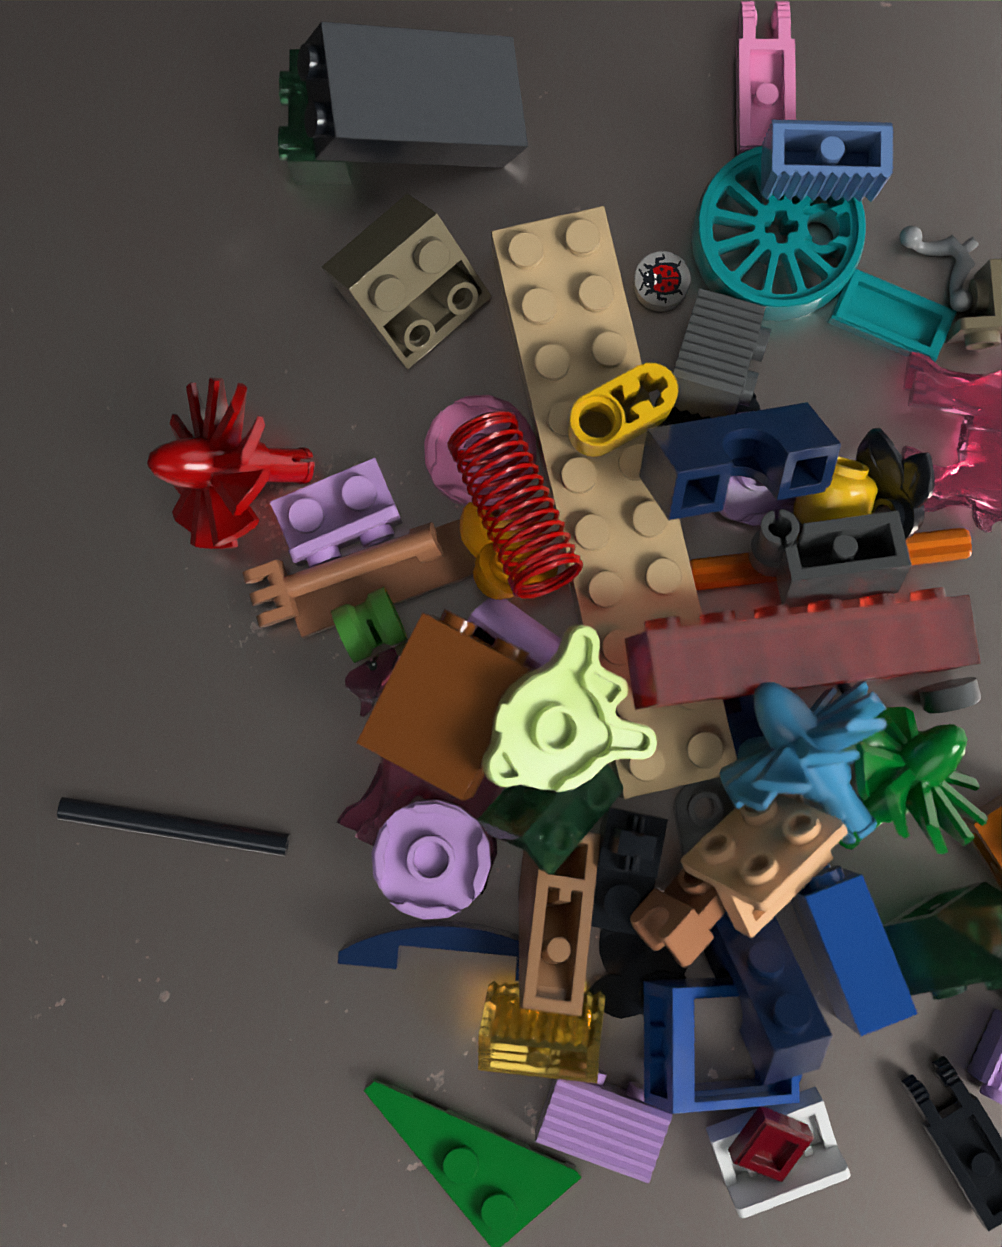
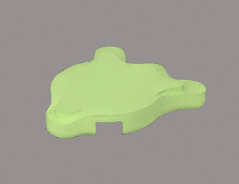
(562, 721)

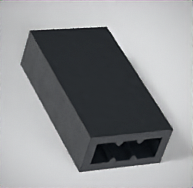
(412, 96)

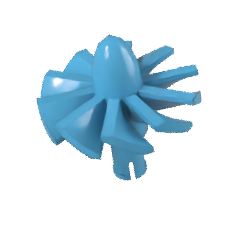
(804, 753)

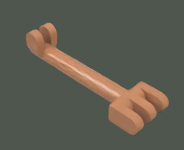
(283, 588)

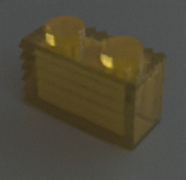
(540, 1041)

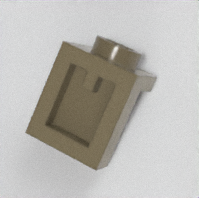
(986, 328)

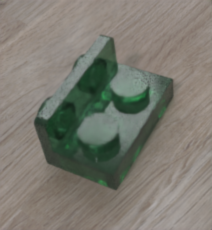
(550, 821)

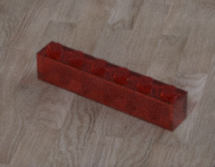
(800, 650)

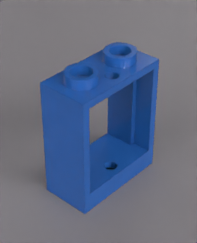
(670, 1053)

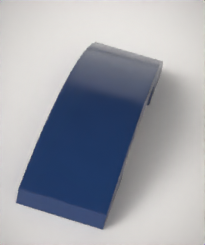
(384, 946)

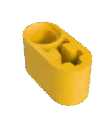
(640, 417)

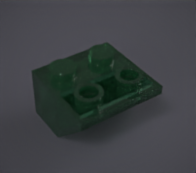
(950, 941)

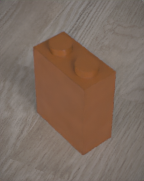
(443, 703)

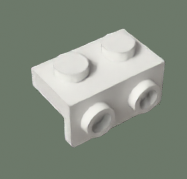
(815, 1170)

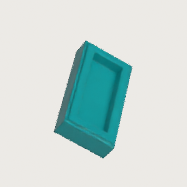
(891, 316)

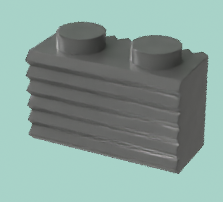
(717, 355)

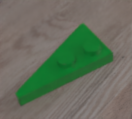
(487, 1175)

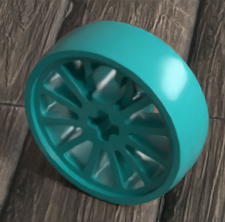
(842, 217)

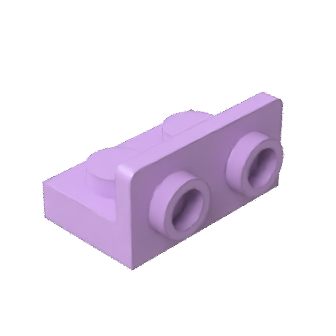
(337, 514)

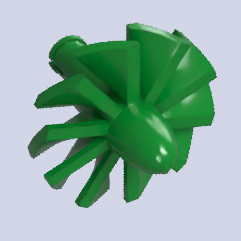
(911, 773)

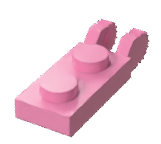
(763, 75)

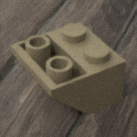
(407, 280)

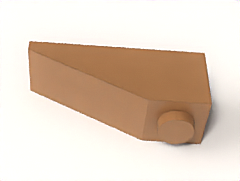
(556, 930)

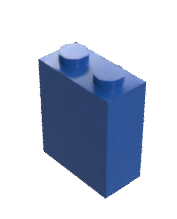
(852, 951)

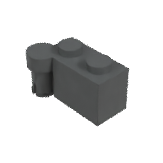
(832, 557)

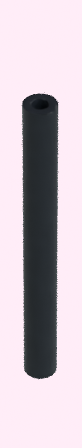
(173, 826)

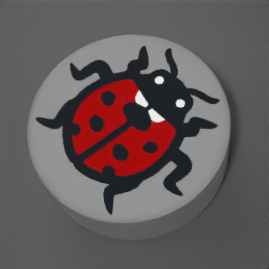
(661, 281)

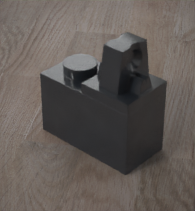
(626, 866)

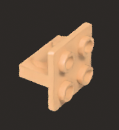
(764, 858)

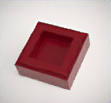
(770, 1143)

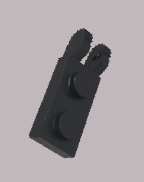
(964, 1141)

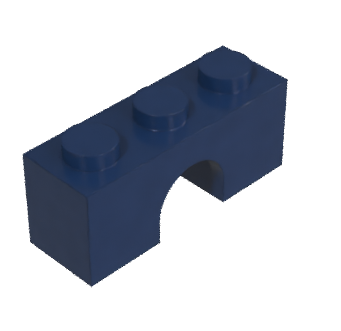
(781, 447)
(778, 1008)

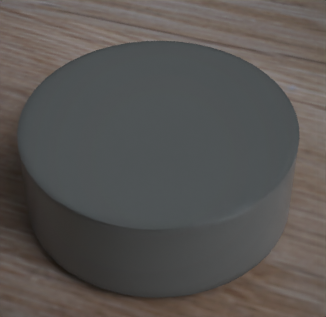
(950, 695)

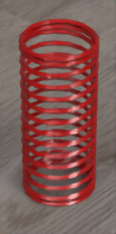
(541, 560)

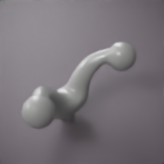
(959, 298)

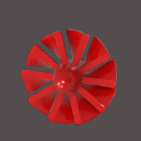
(220, 470)

